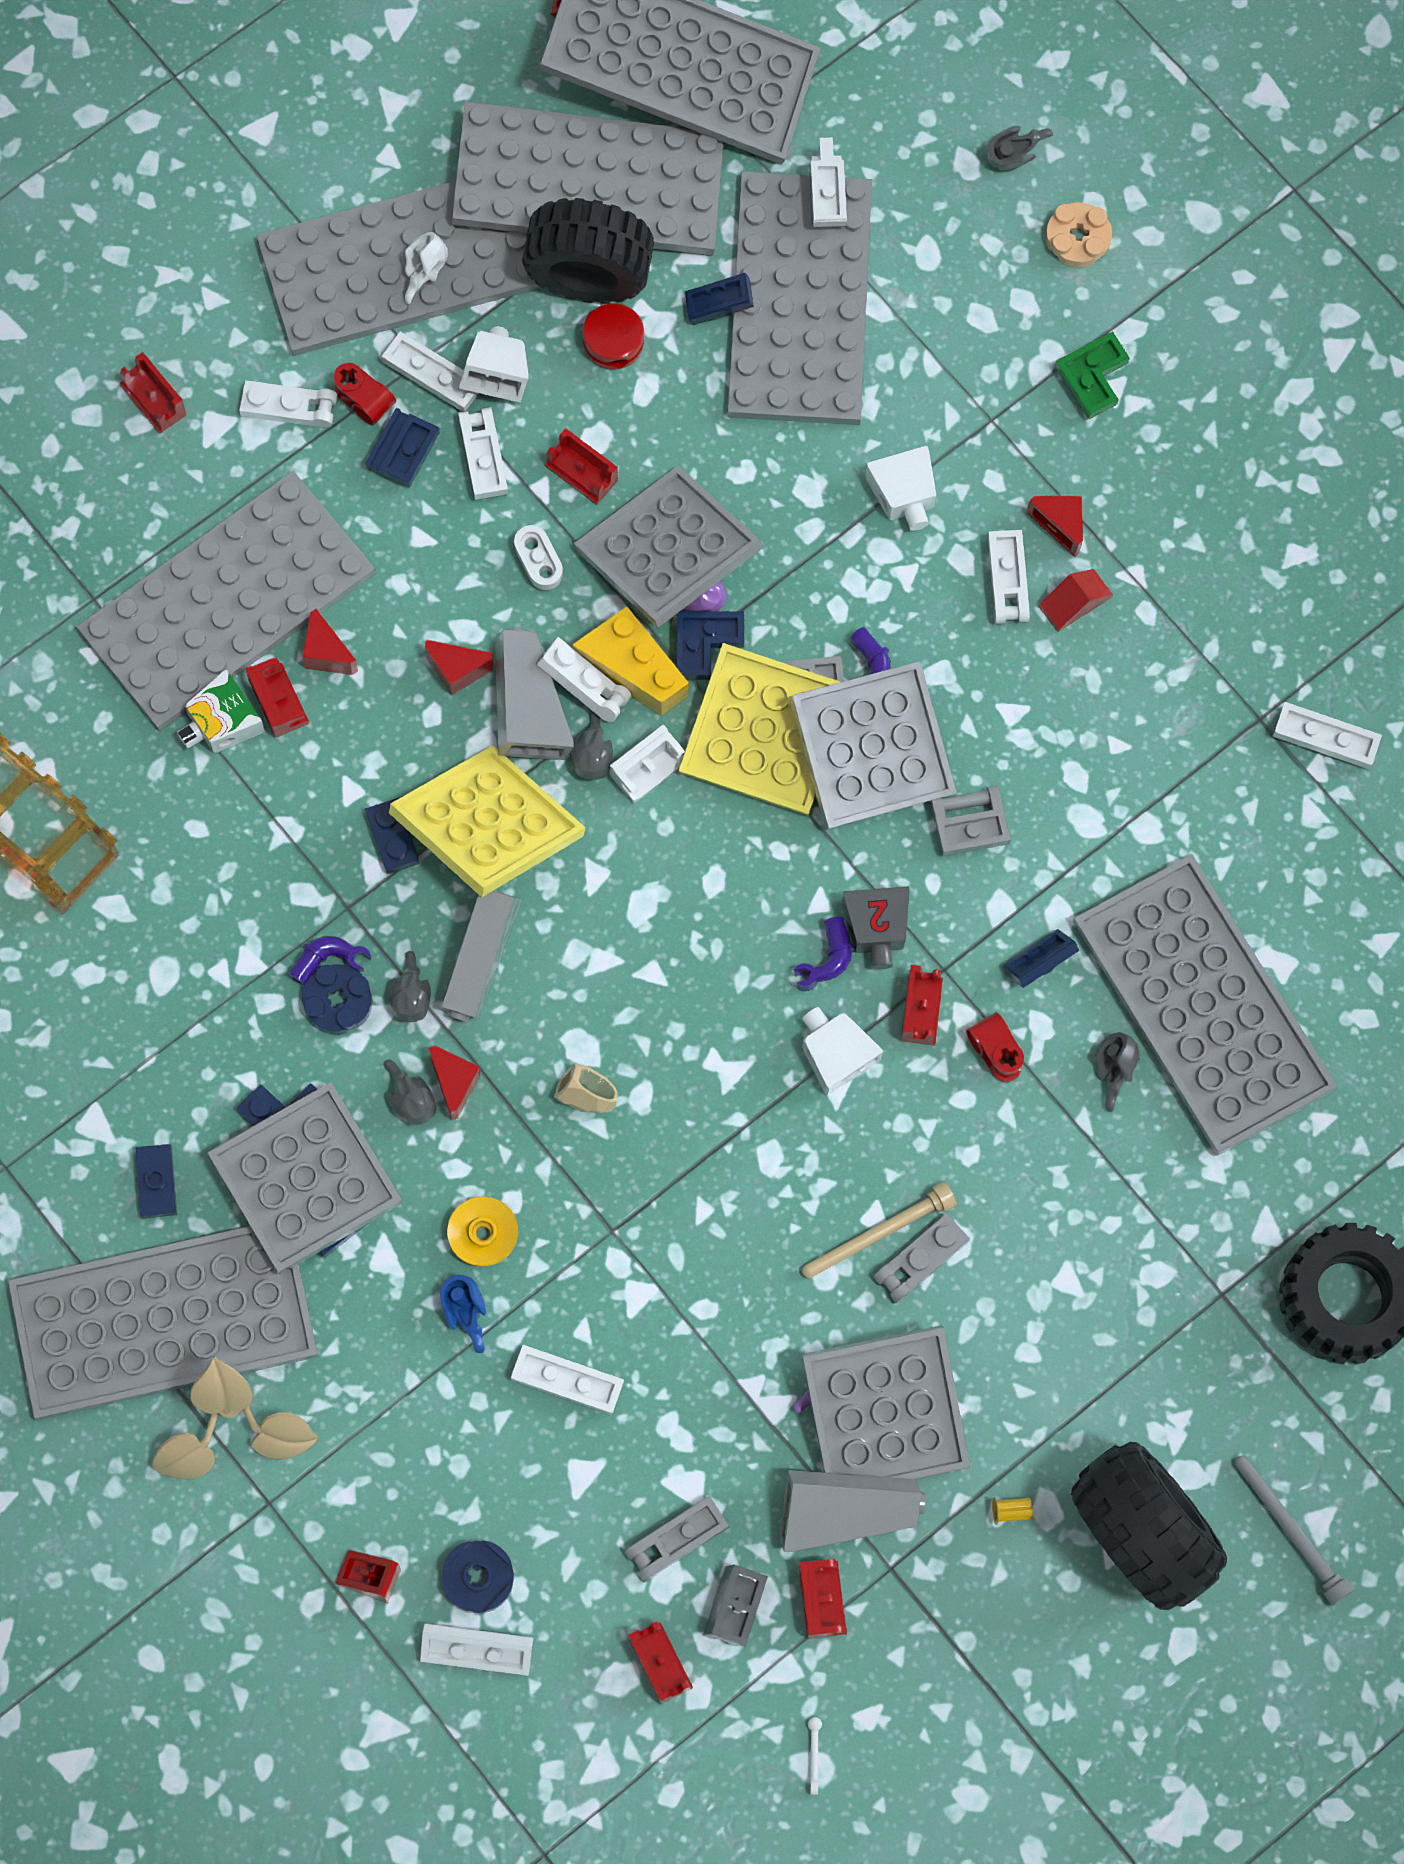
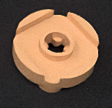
(1079, 216)

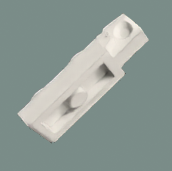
(828, 187)

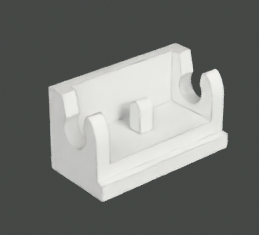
(647, 764)

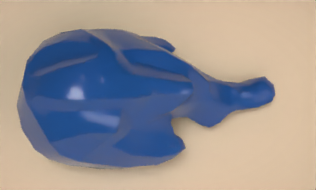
(463, 1302)

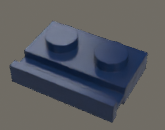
(402, 447)

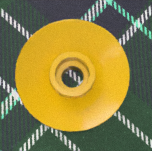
(482, 1214)

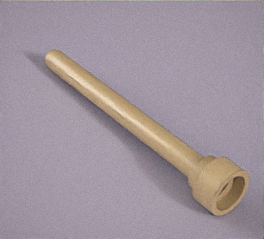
(939, 1199)

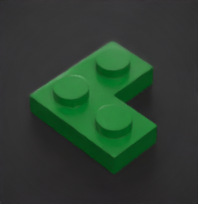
(1086, 370)

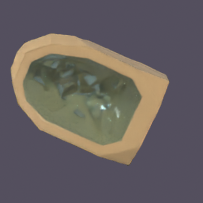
(586, 1090)

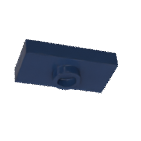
(719, 298)
(1040, 958)
(156, 1181)

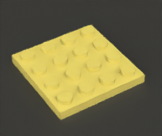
(749, 730)
(487, 820)

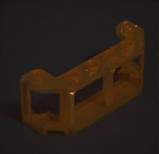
(38, 869)

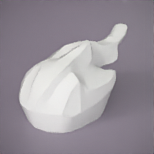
(423, 261)

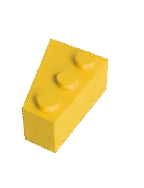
(634, 660)

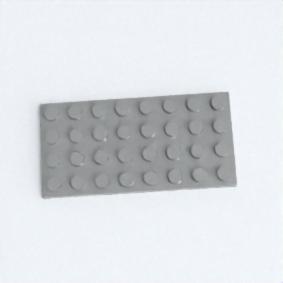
(687, 67)
(527, 157)
(348, 273)
(805, 336)
(226, 599)
(1205, 1004)
(156, 1321)

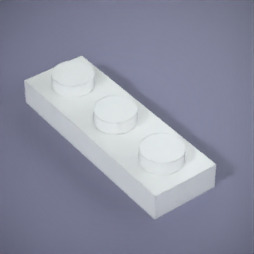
(428, 370)
(1327, 735)
(567, 1380)
(476, 1649)

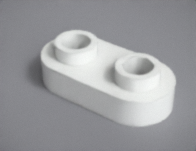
(538, 559)

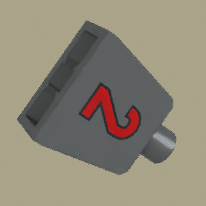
(877, 922)

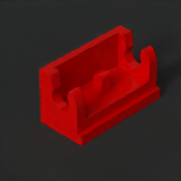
(152, 394)
(582, 467)
(276, 697)
(922, 1006)
(822, 1598)
(660, 1662)

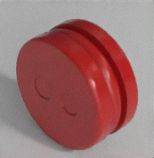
(613, 336)

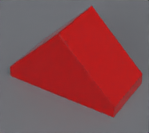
(1060, 518)
(1075, 598)
(325, 650)
(457, 664)
(456, 1078)
(369, 1575)

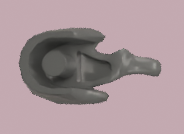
(1009, 150)
(592, 754)
(409, 995)
(1117, 1058)
(411, 1098)

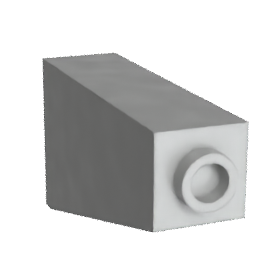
(527, 702)
(480, 954)
(845, 1507)

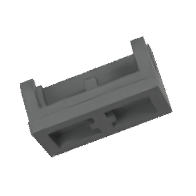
(735, 1605)

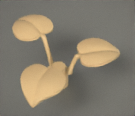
(228, 1393)

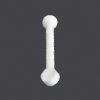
(814, 1725)

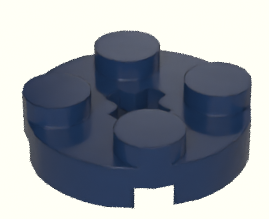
(347, 1016)
(475, 1556)

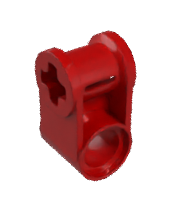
(366, 396)
(993, 1042)

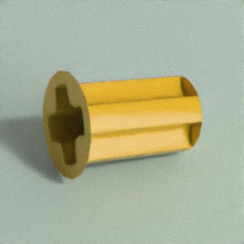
(1012, 1509)

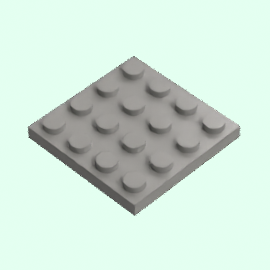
(668, 546)
(872, 745)
(305, 1178)
(887, 1406)

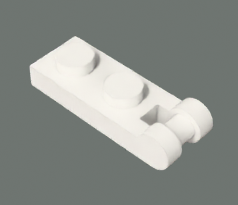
(287, 404)
(483, 454)
(1008, 575)
(584, 680)

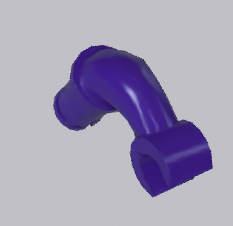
(876, 656)
(319, 950)
(839, 956)

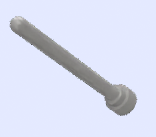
(1334, 1585)

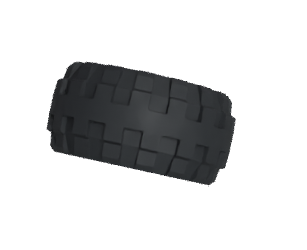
(1148, 1526)

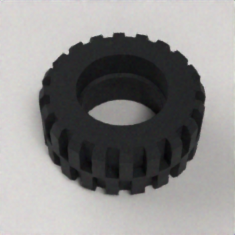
(588, 250)
(1311, 1319)

